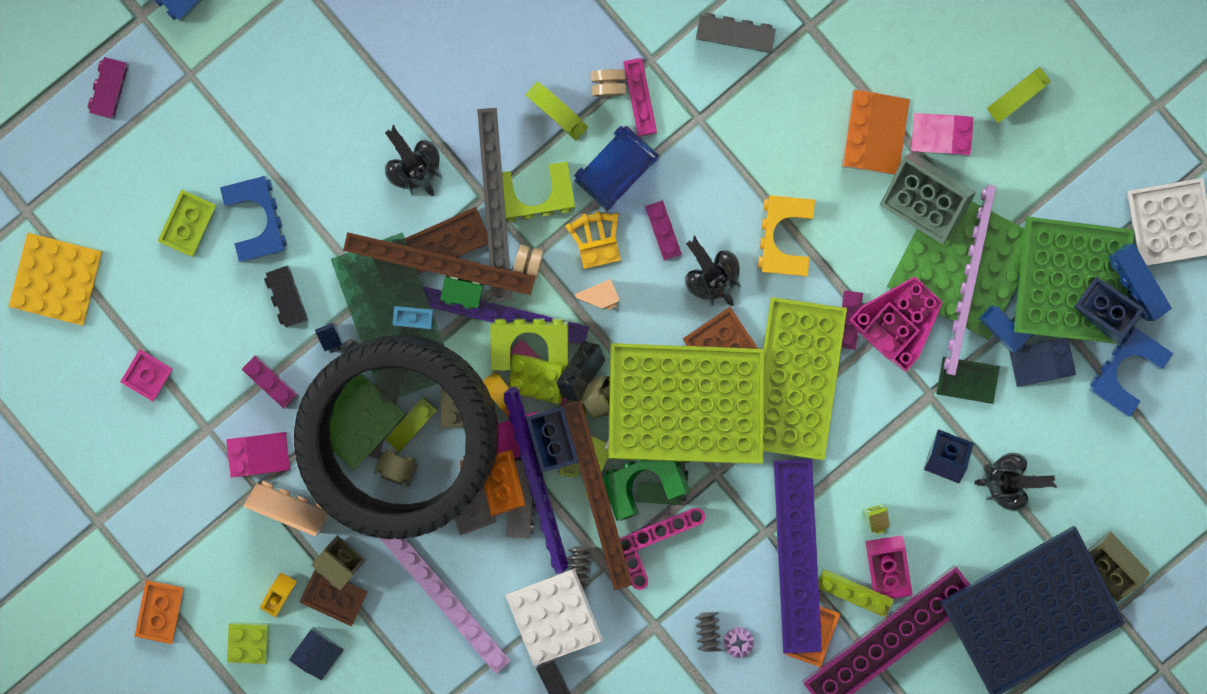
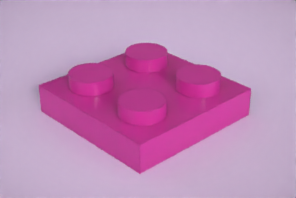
(146, 375)

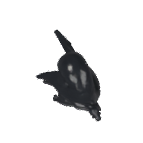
(415, 167)
(715, 278)
(1007, 481)

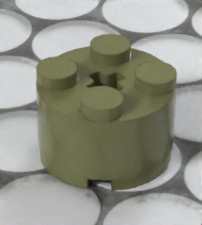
(597, 397)
(396, 468)

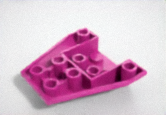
(899, 321)

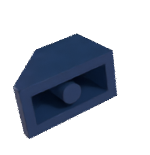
(329, 337)

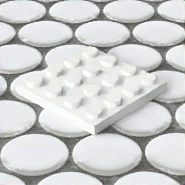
(1170, 221)
(554, 617)

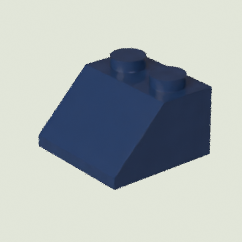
(948, 456)
(316, 654)

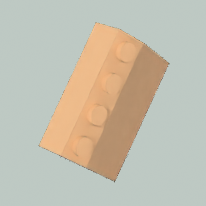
(286, 508)

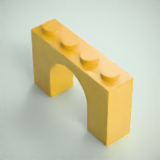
(773, 259)

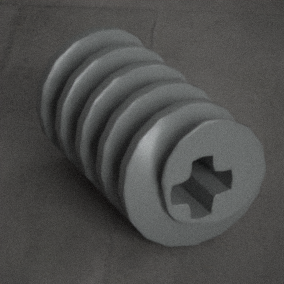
(579, 563)
(708, 632)

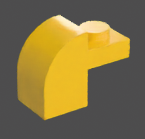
(496, 388)

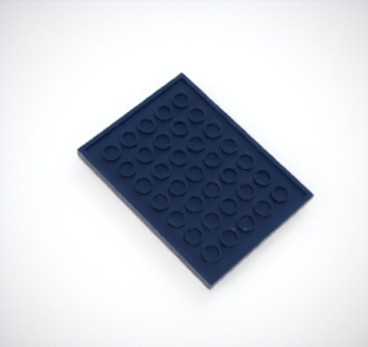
(1033, 612)

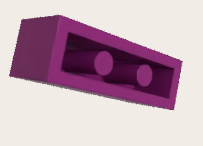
(108, 88)
(270, 381)

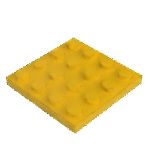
(55, 279)

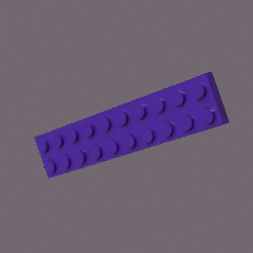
(797, 556)

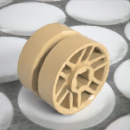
(608, 83)
(528, 263)

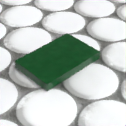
(971, 382)

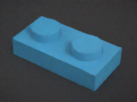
(412, 317)

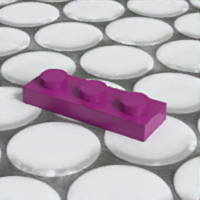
(663, 230)
(852, 302)

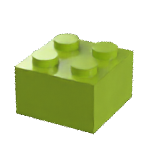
(248, 642)

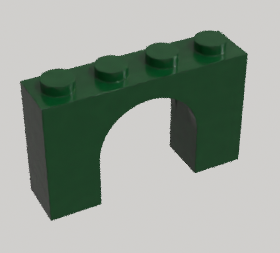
(655, 492)

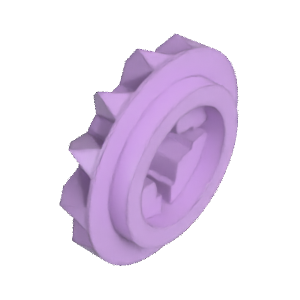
(731, 637)

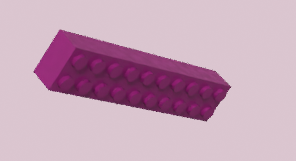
(887, 639)

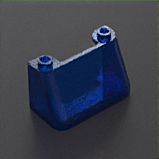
(616, 168)

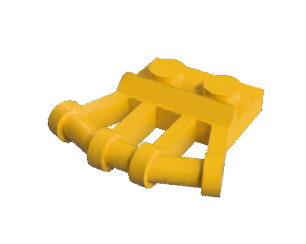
(599, 251)

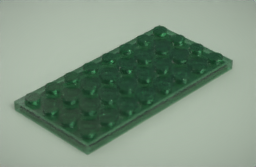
(371, 293)

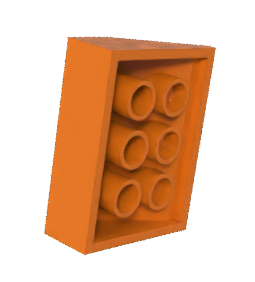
(875, 132)

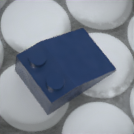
(1109, 310)
(1042, 362)

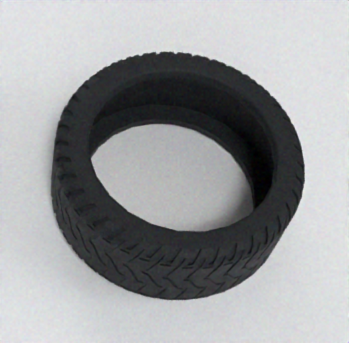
(338, 494)

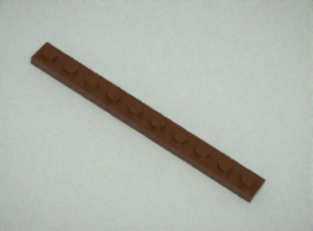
(439, 263)
(597, 495)

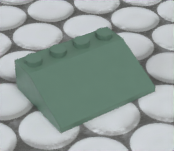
(927, 197)

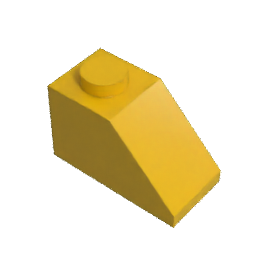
(278, 594)

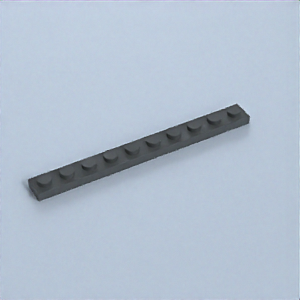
(494, 196)

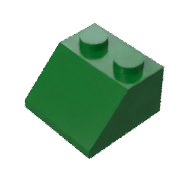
(461, 292)

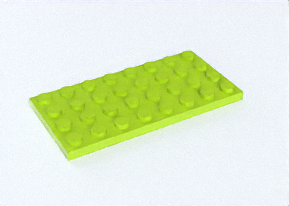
(800, 376)

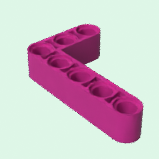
(653, 538)

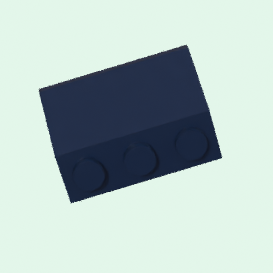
(552, 439)

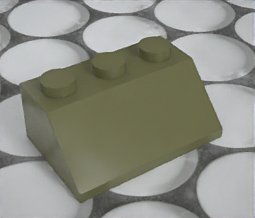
(1117, 566)

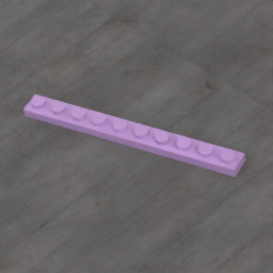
(971, 271)
(448, 603)

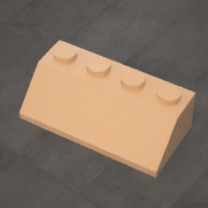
(600, 295)

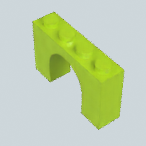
(559, 199)
(503, 334)

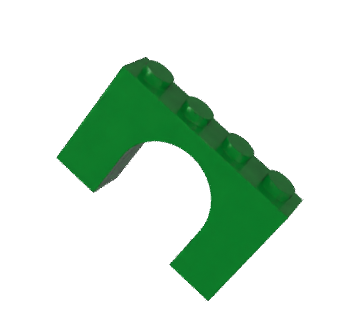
(619, 484)

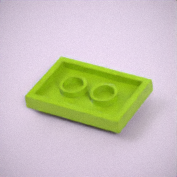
(187, 223)
(536, 378)

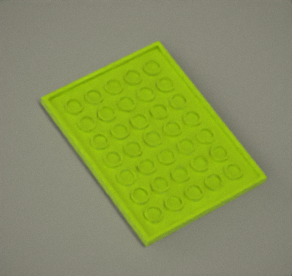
(686, 404)

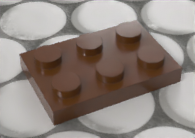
(331, 601)

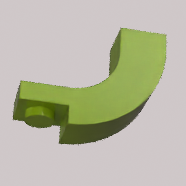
(1018, 95)
(556, 110)

